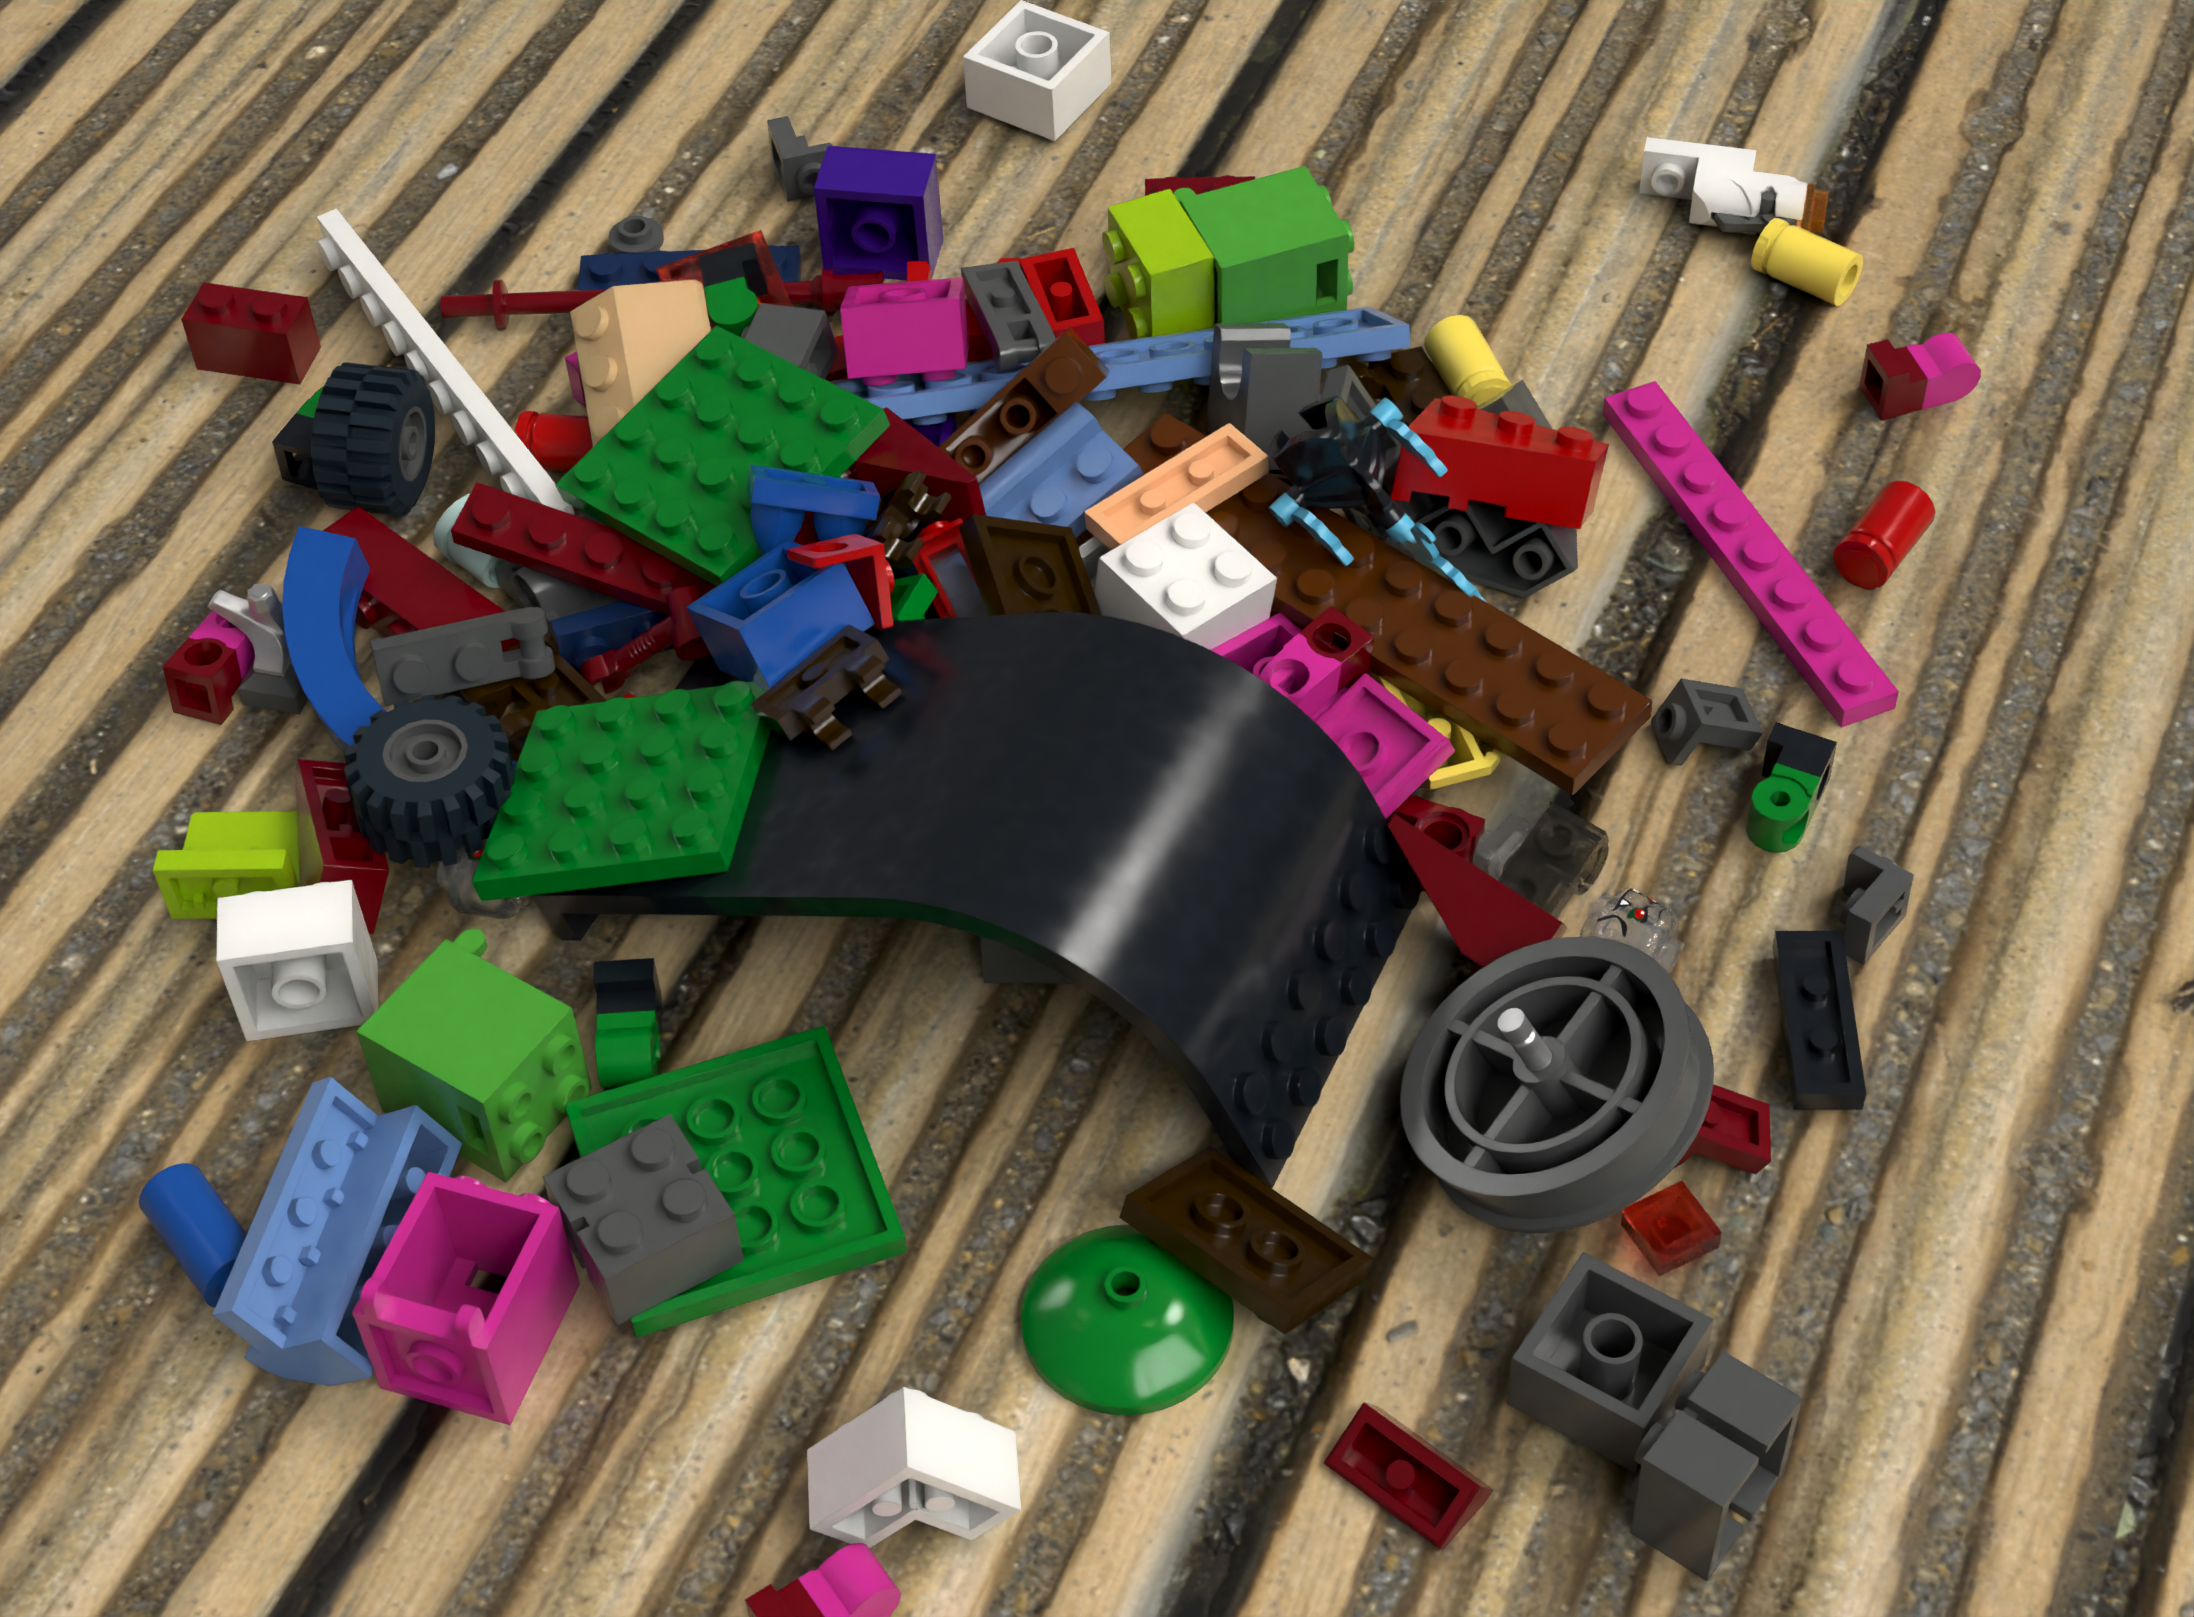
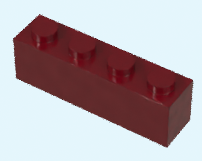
(406, 586)

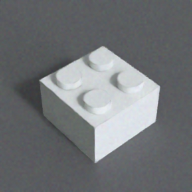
(1037, 70)
(1186, 580)
(297, 959)

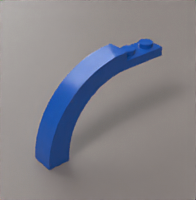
(319, 618)

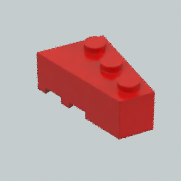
(1504, 462)

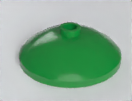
(1119, 1349)

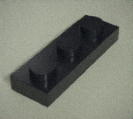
(1818, 1021)

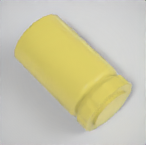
(1807, 261)
(1465, 359)

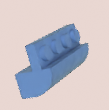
(1057, 475)
(324, 1232)

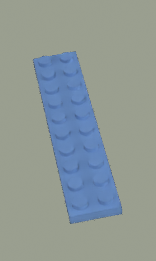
(1140, 362)

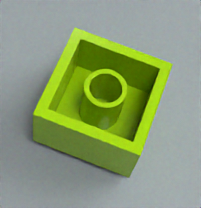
(1158, 267)

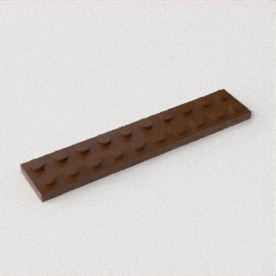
(1429, 634)

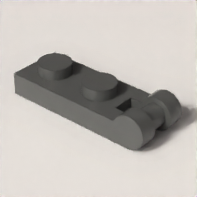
(1007, 313)
(462, 655)

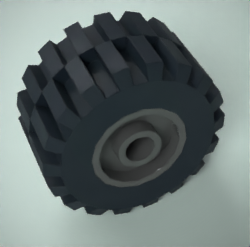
(373, 438)
(429, 779)

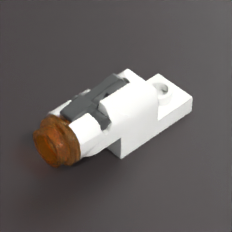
(1727, 188)

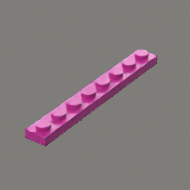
(1751, 555)

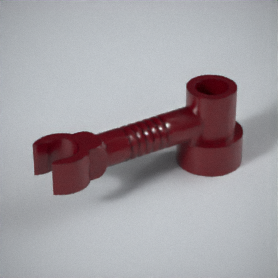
(677, 628)

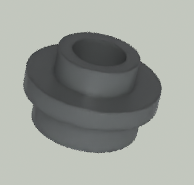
(636, 235)

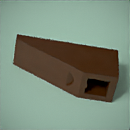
(1026, 405)

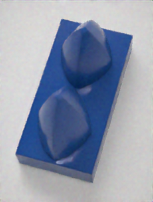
(784, 496)

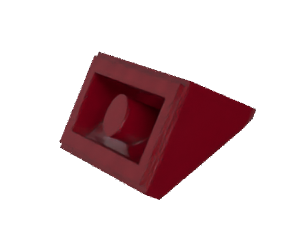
(1407, 1475)

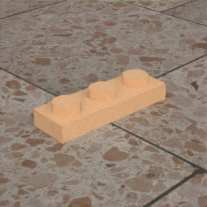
(1200, 474)

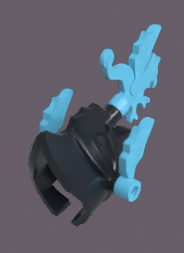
(1347, 470)

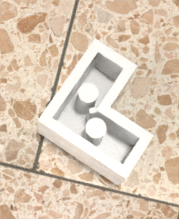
(910, 1464)

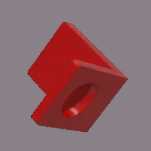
(865, 565)

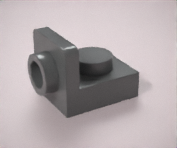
(793, 159)
(1704, 715)
(1876, 902)

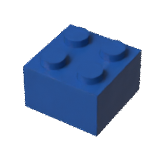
(776, 615)

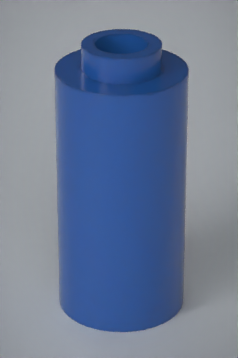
(194, 1226)

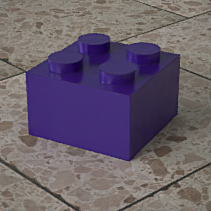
(878, 210)

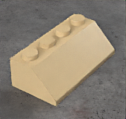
(632, 341)

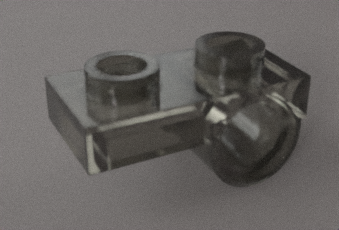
(1557, 860)

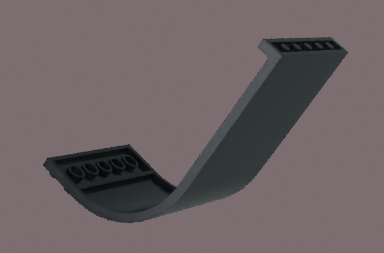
(1103, 813)

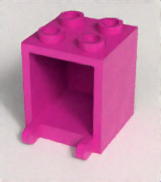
(457, 1342)

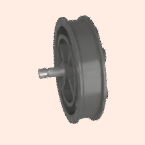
(1557, 1085)

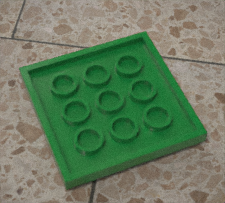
(684, 452)
(626, 792)
(785, 1156)

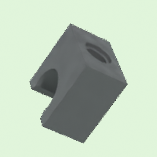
(1261, 382)

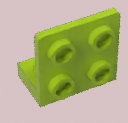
(226, 858)

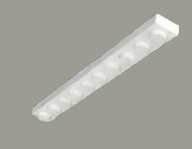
(448, 382)

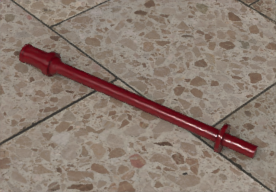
(823, 291)

